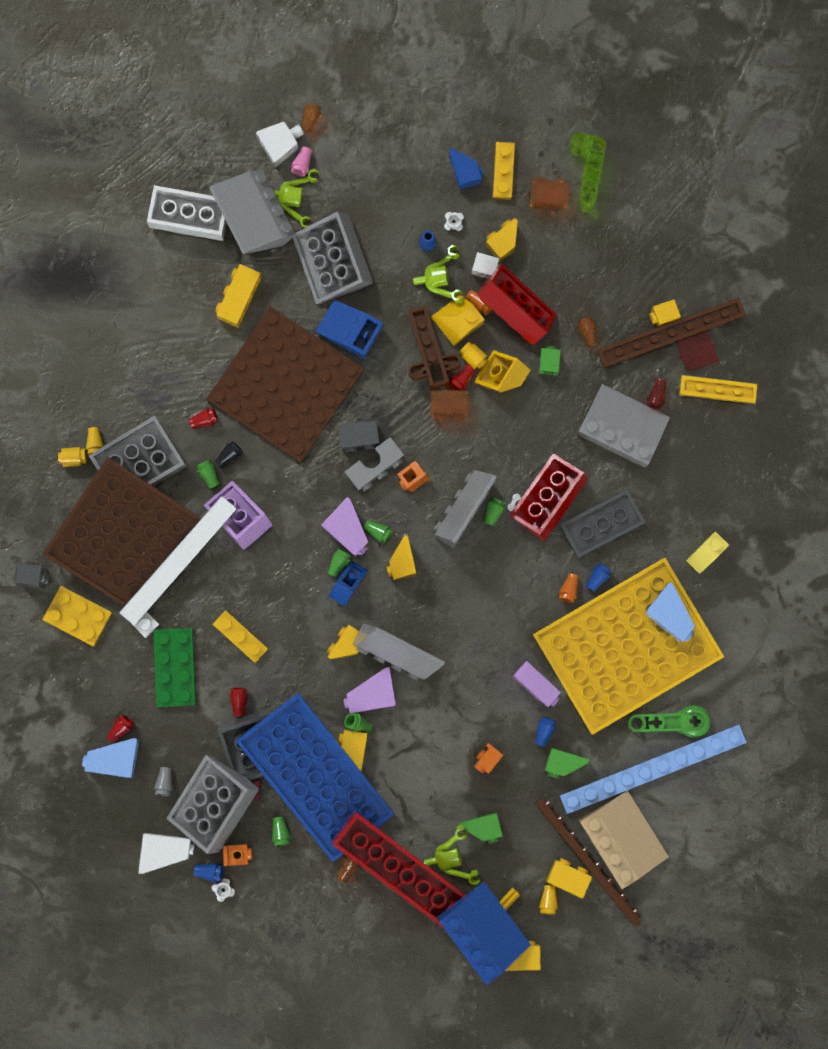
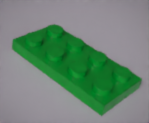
(174, 667)

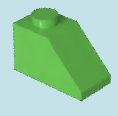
(562, 763)
(484, 827)

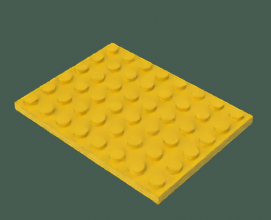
(617, 656)

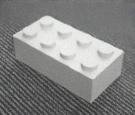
(186, 213)

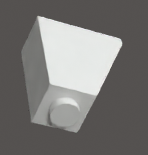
(163, 851)

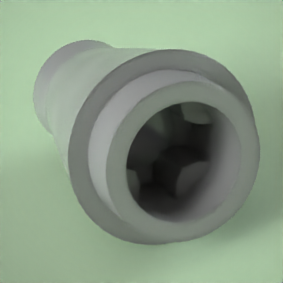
(164, 782)

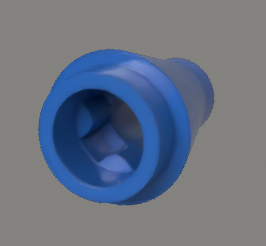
(425, 244)
(598, 576)
(545, 729)
(211, 872)

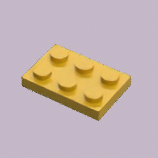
(77, 616)

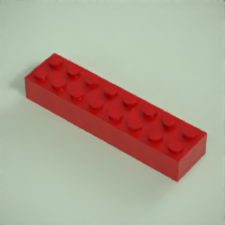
(396, 867)

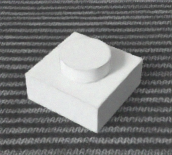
(146, 625)

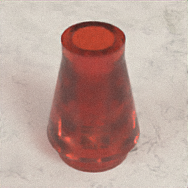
(657, 394)

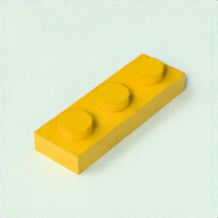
(503, 170)
(240, 636)

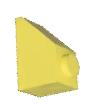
(707, 552)

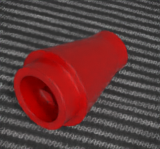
(461, 379)
(204, 418)
(238, 701)
(120, 728)

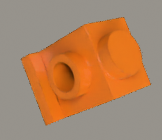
(410, 472)
(487, 759)
(228, 854)

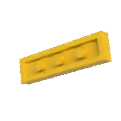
(718, 389)

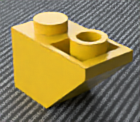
(503, 242)
(344, 646)

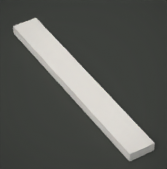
(177, 560)

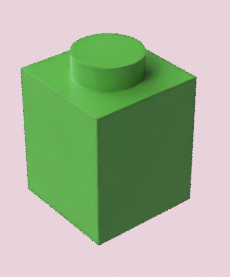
(549, 361)

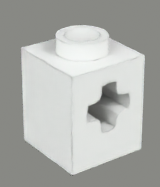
(484, 265)

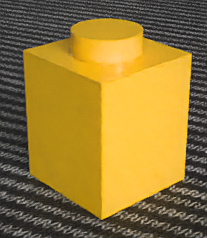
(664, 313)

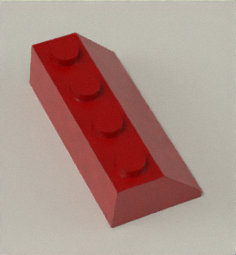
(517, 305)
(549, 497)

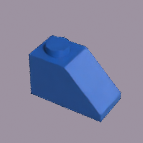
(465, 169)
(348, 583)

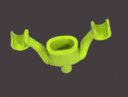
(291, 196)
(437, 275)
(449, 857)

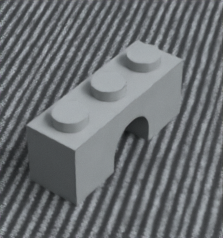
(363, 477)

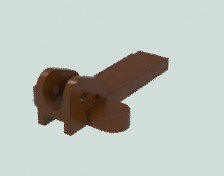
(429, 351)

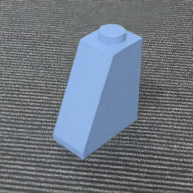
(671, 614)
(114, 759)

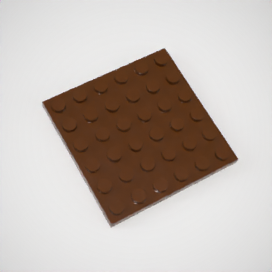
(285, 384)
(119, 532)

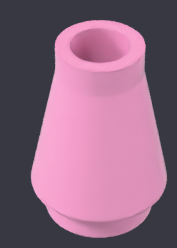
(302, 162)

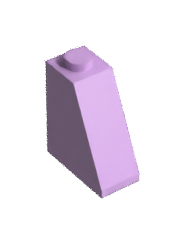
(346, 528)
(537, 685)
(372, 694)

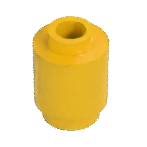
(473, 355)
(72, 457)

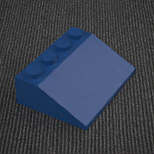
(484, 932)

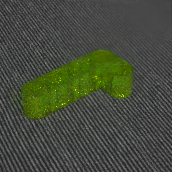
(588, 173)

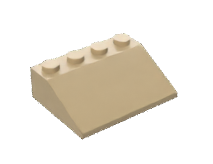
(623, 839)

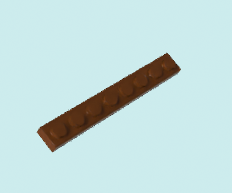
(671, 333)
(594, 868)

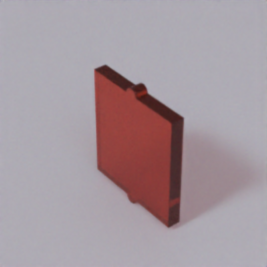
(697, 351)

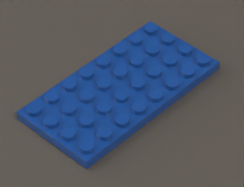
(312, 772)

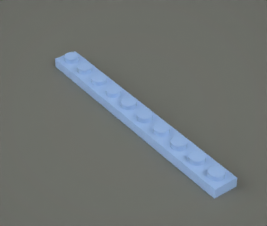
(652, 769)

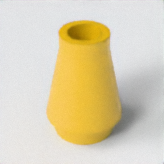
(94, 440)
(549, 900)

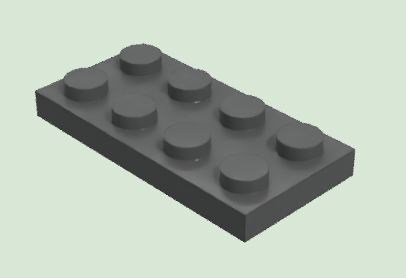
(602, 523)

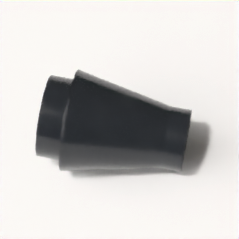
(228, 454)

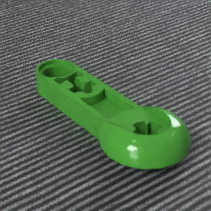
(676, 722)

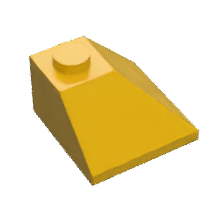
(458, 320)
(502, 372)
(402, 562)

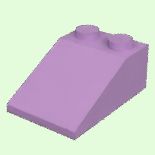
(248, 519)

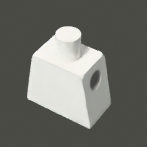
(279, 141)

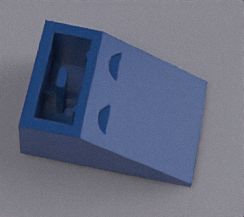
(350, 328)

